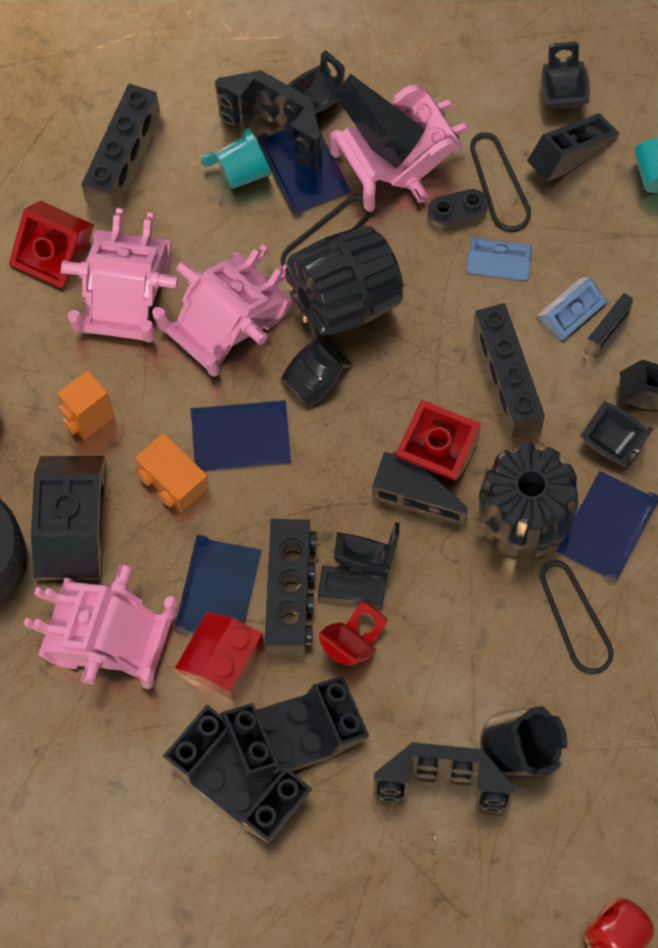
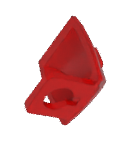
(344, 642)

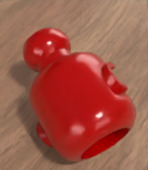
(620, 926)

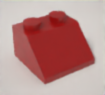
(48, 238)
(439, 440)
(221, 654)

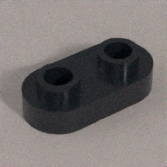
(459, 209)

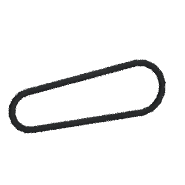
(513, 176)
(319, 223)
(590, 610)

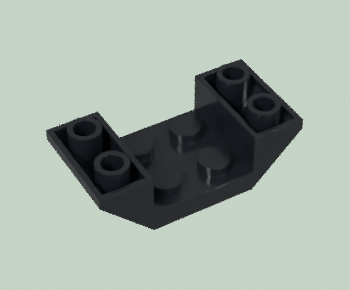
(257, 92)
(67, 517)
(295, 730)
(461, 763)
(211, 766)

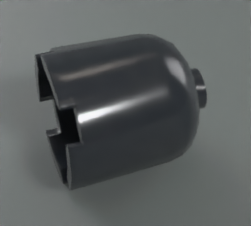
(524, 741)

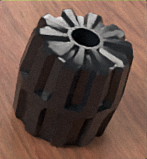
(344, 280)
(528, 500)

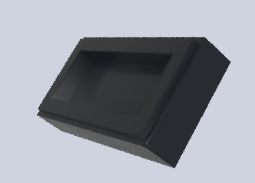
(609, 325)
(351, 586)

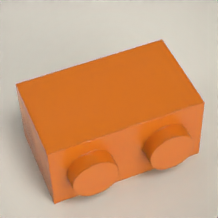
(85, 406)
(171, 473)

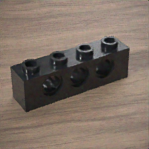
(120, 147)
(508, 370)
(284, 537)

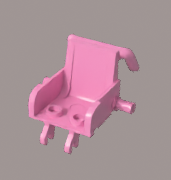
(432, 147)
(121, 281)
(225, 308)
(103, 629)

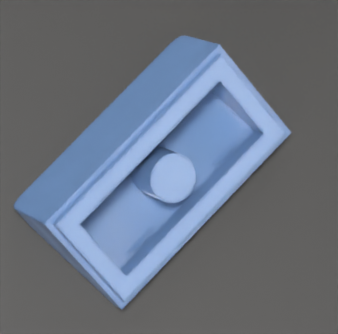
(499, 259)
(572, 307)

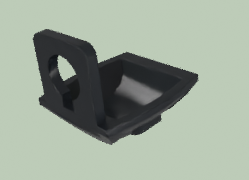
(319, 82)
(565, 82)
(314, 371)
(615, 434)
(364, 553)

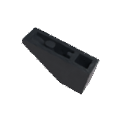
(380, 123)
(570, 146)
(640, 385)
(415, 489)

